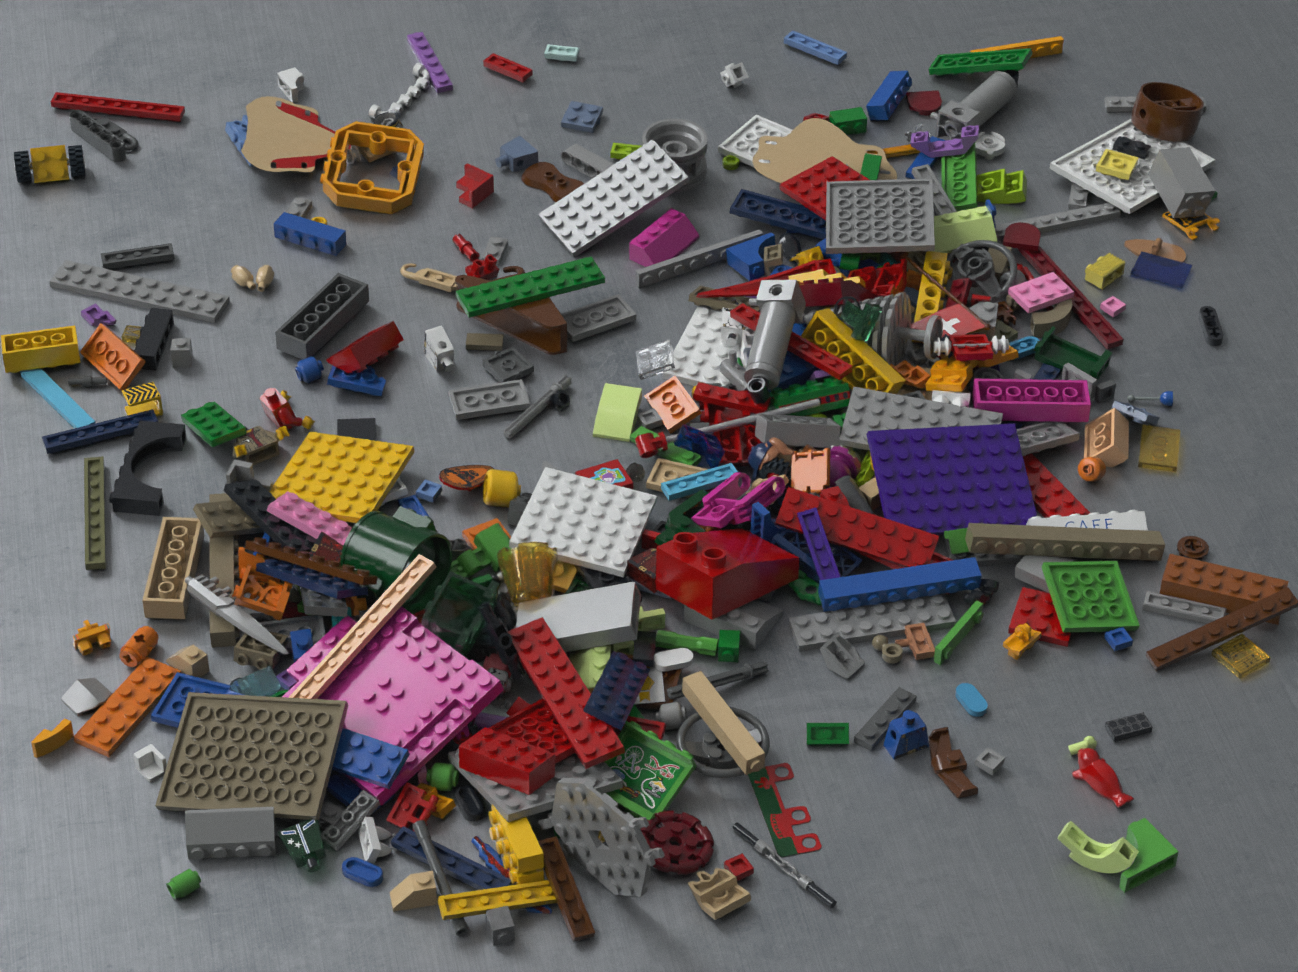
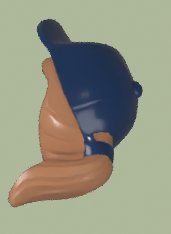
(766, 452)

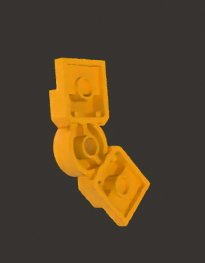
(954, 375)

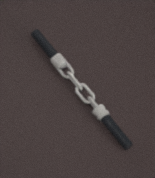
(804, 881)

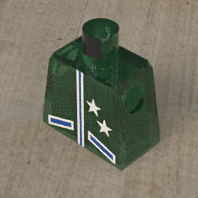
(304, 844)

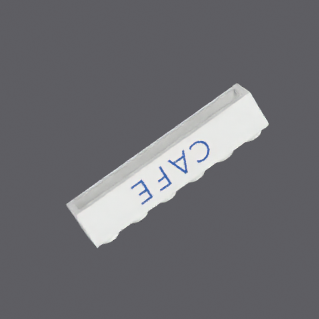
(1112, 520)

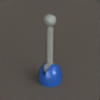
(1165, 398)

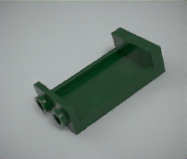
(1058, 352)

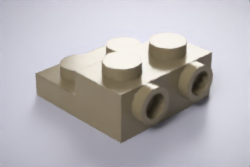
(253, 652)

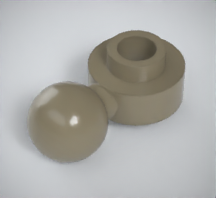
(891, 652)

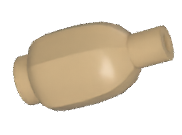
(243, 277)
(264, 277)

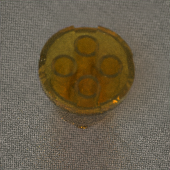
(528, 570)

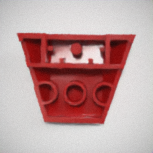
(883, 280)
(735, 441)

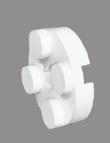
(990, 145)

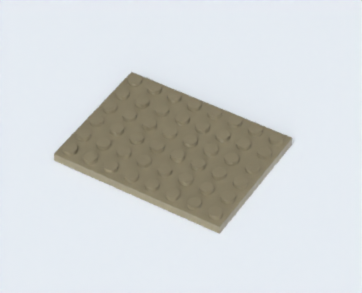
(253, 754)

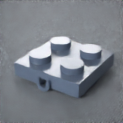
(582, 116)
(1131, 411)

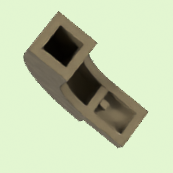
(1058, 318)

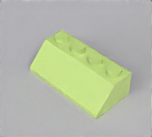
(962, 227)
(590, 663)

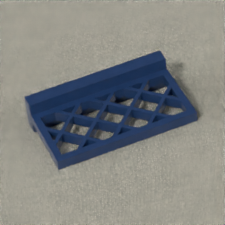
(805, 560)

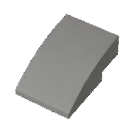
(1030, 569)

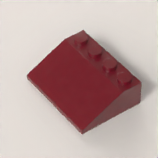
(830, 292)

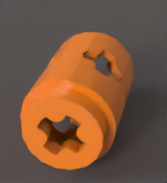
(139, 646)

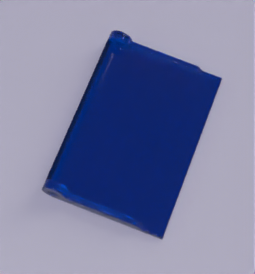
(1161, 269)

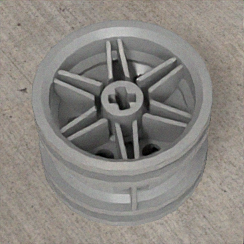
(684, 144)

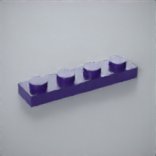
(818, 544)

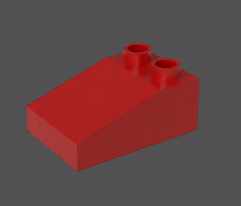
(721, 569)

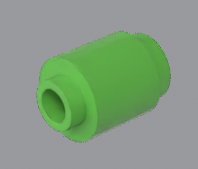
(184, 884)

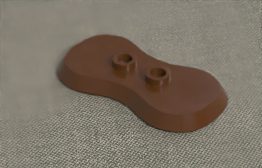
(550, 180)

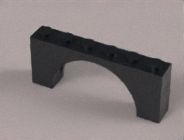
(149, 439)

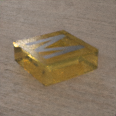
(131, 333)

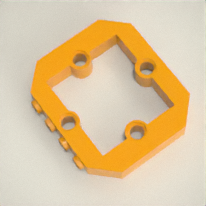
(364, 194)

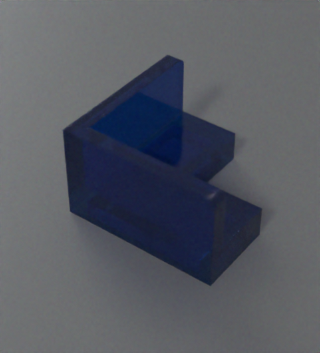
(700, 443)

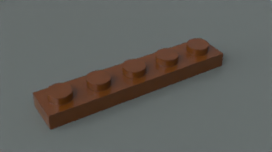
(565, 890)

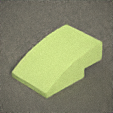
(617, 412)

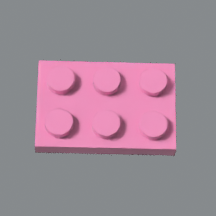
(1040, 292)

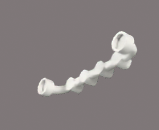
(413, 91)

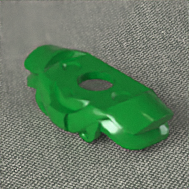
(800, 585)

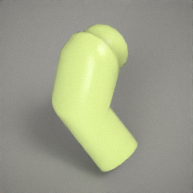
(1088, 742)

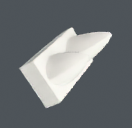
(955, 398)
(370, 837)

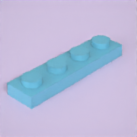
(695, 482)

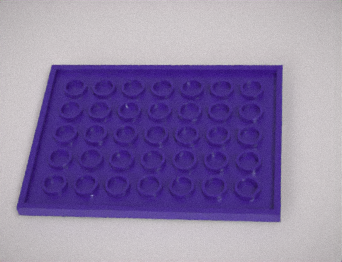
(951, 476)

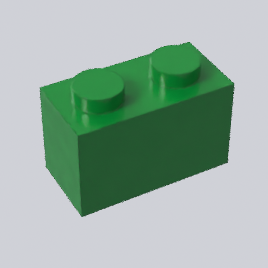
(849, 120)

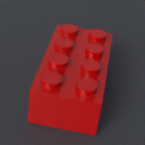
(507, 760)

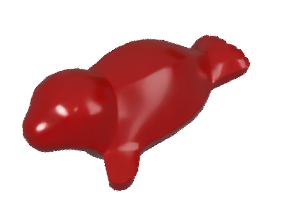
(1100, 776)

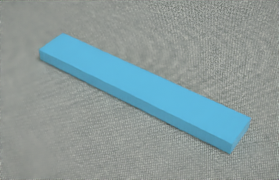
(57, 398)

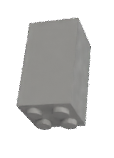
(1181, 182)

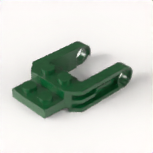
(680, 519)

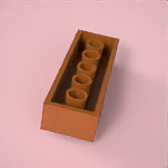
(1217, 584)

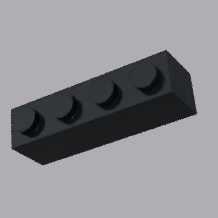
(154, 337)

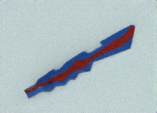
(494, 862)

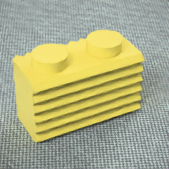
(1104, 270)

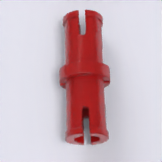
(465, 247)

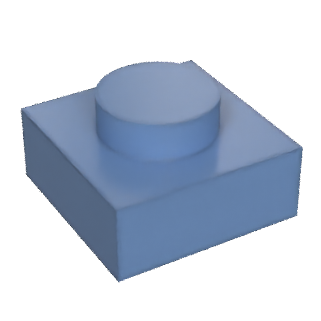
(429, 491)

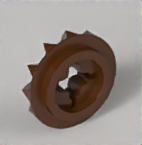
(1199, 545)

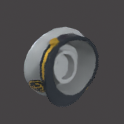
(389, 119)

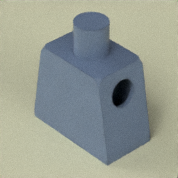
(517, 155)

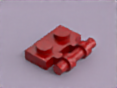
(408, 804)

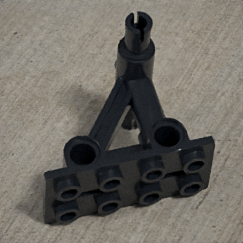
(496, 635)

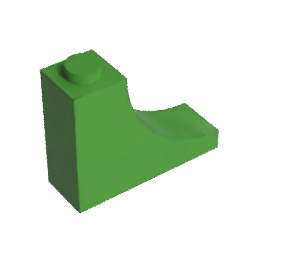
(1154, 854)

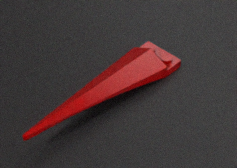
(752, 287)

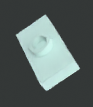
(561, 53)

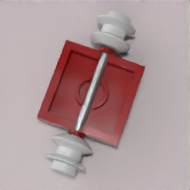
(971, 346)

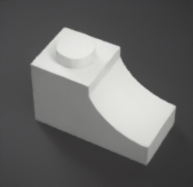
(291, 83)

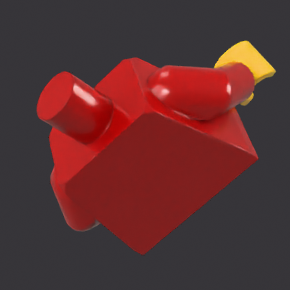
(280, 412)

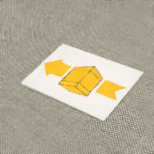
(652, 689)

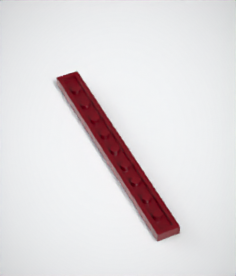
(1080, 304)

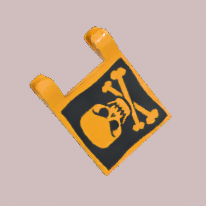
(1190, 224)

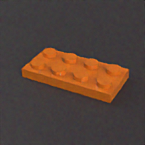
(112, 357)

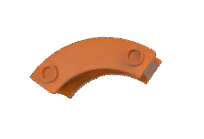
(262, 587)

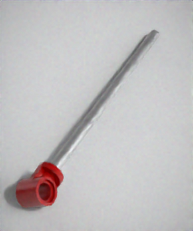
(649, 446)

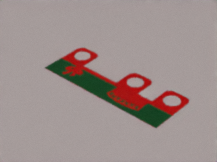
(776, 816)

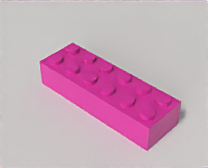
(1034, 399)

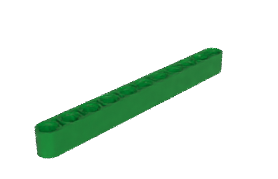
(870, 170)

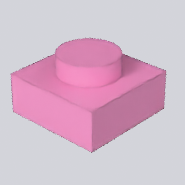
(1113, 306)

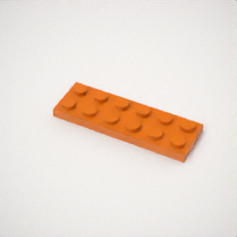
(126, 707)

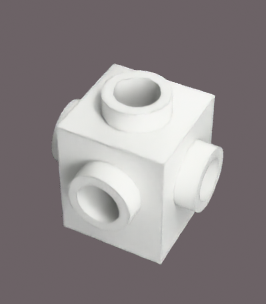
(734, 75)

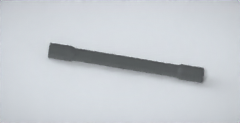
(424, 838)

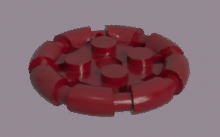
(679, 829)

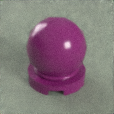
(842, 465)

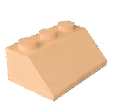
(1108, 438)

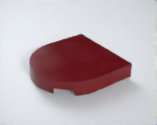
(924, 101)
(1022, 236)

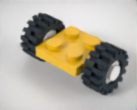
(49, 163)

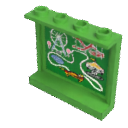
(650, 772)

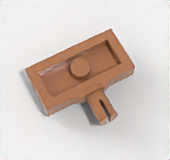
(918, 641)

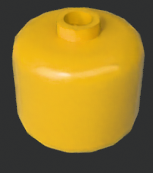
(500, 488)

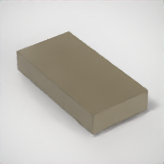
(482, 341)

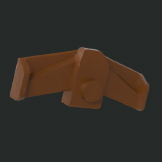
(949, 764)

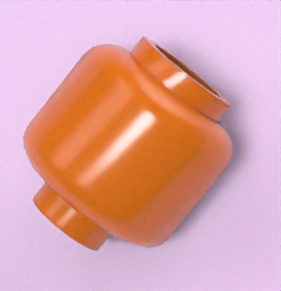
(1091, 469)

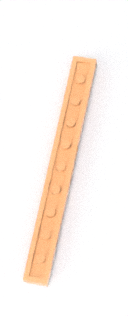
(365, 629)

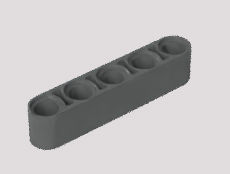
(97, 135)

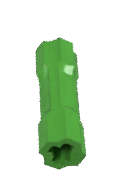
(701, 644)

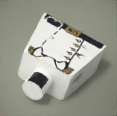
(731, 329)
(439, 349)

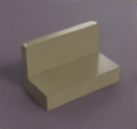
(772, 257)

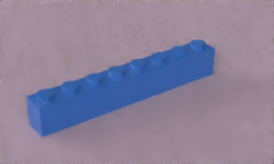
(899, 584)

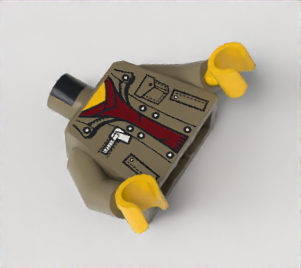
(258, 444)

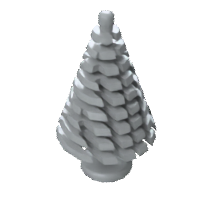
(894, 328)

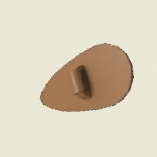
(1157, 248)

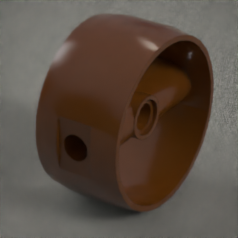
(1167, 111)

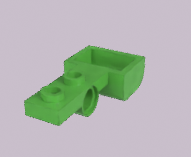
(488, 544)

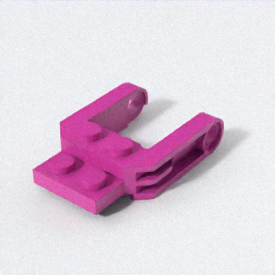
(723, 508)

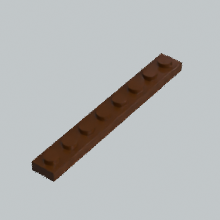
(316, 562)
(1222, 629)

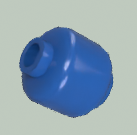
(309, 369)

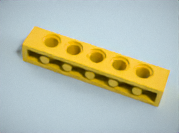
(929, 294)

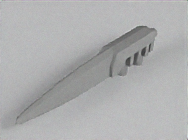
(223, 606)

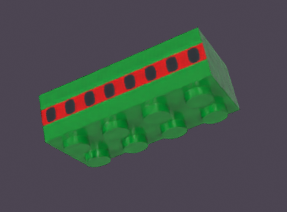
(830, 392)

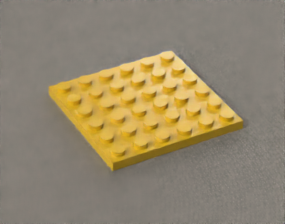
(343, 473)

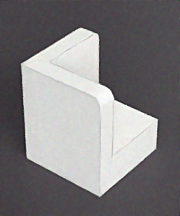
(150, 763)

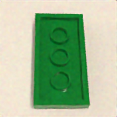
(213, 424)

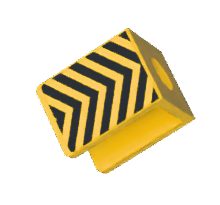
(142, 399)

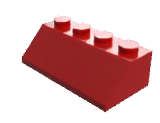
(367, 349)

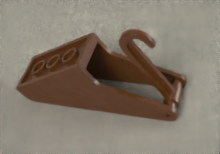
(533, 323)

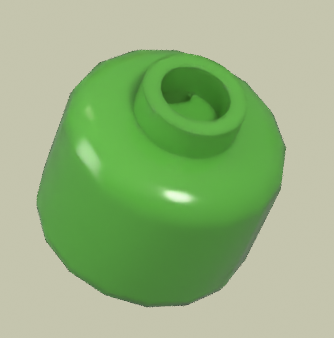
(443, 776)

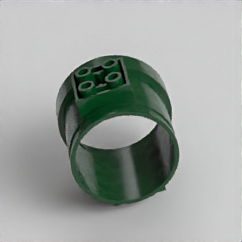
(389, 546)

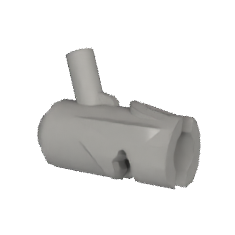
(734, 371)

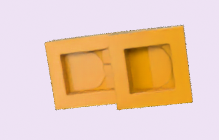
(49, 741)
(444, 804)

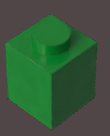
(728, 645)

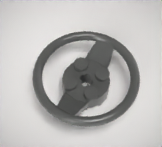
(984, 273)
(711, 750)

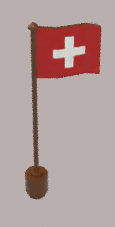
(956, 318)

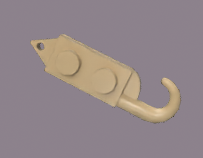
(430, 277)

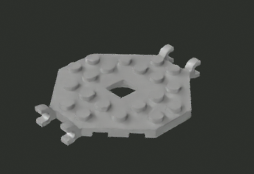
(580, 811)

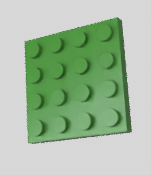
(1090, 596)

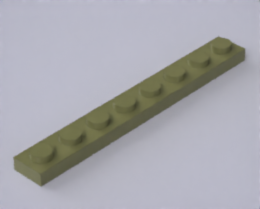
(94, 513)

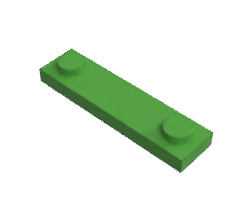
(673, 453)
(958, 632)

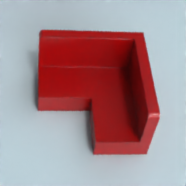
(476, 186)

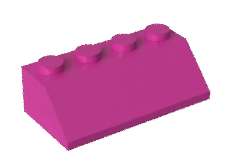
(663, 239)

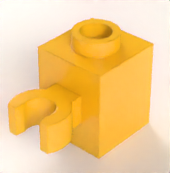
(808, 256)

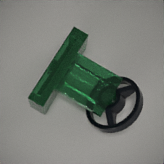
(861, 320)

